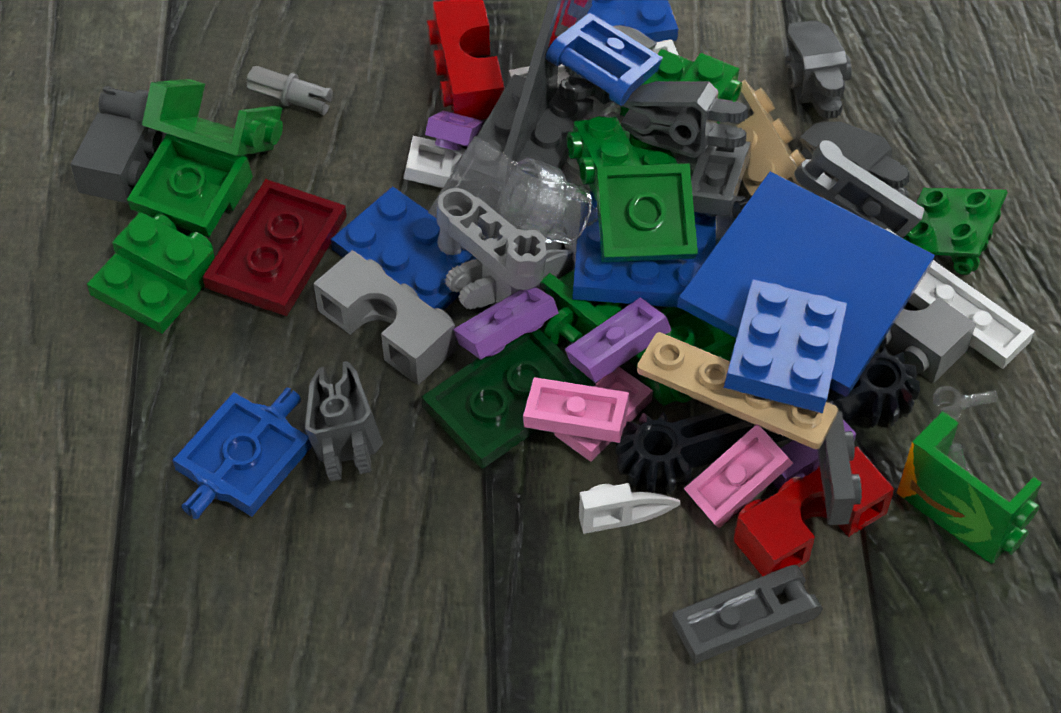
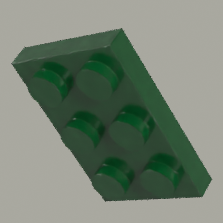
(488, 397)

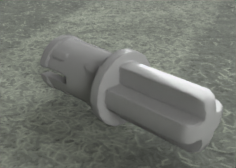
(289, 89)

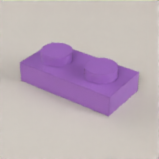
(452, 129)
(505, 321)
(617, 339)

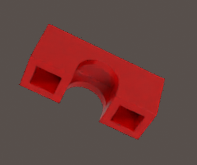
(462, 34)
(774, 530)

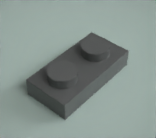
(839, 485)

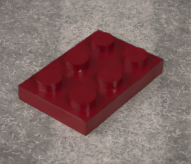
(275, 247)

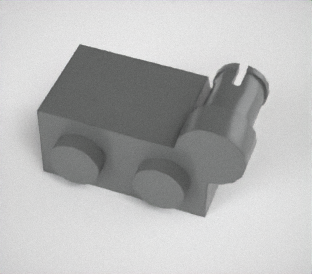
(115, 146)

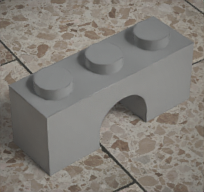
(362, 292)
(930, 338)

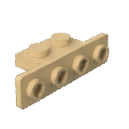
(768, 141)
(703, 379)

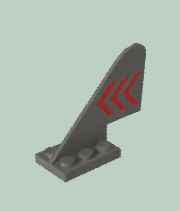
(531, 114)

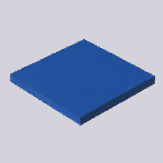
(817, 249)

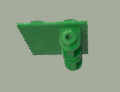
(957, 223)

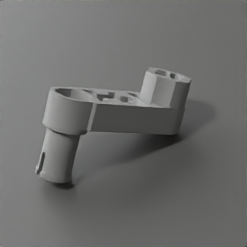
(516, 255)

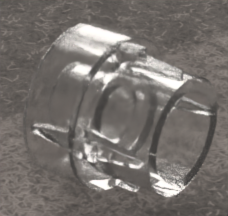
(544, 201)

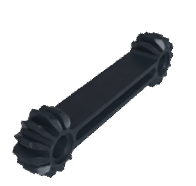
(710, 434)

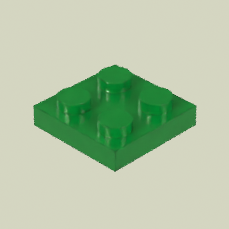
(645, 212)

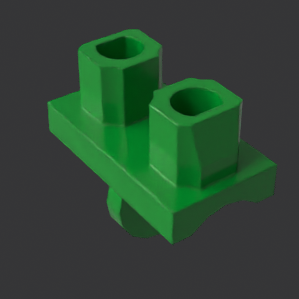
(574, 316)

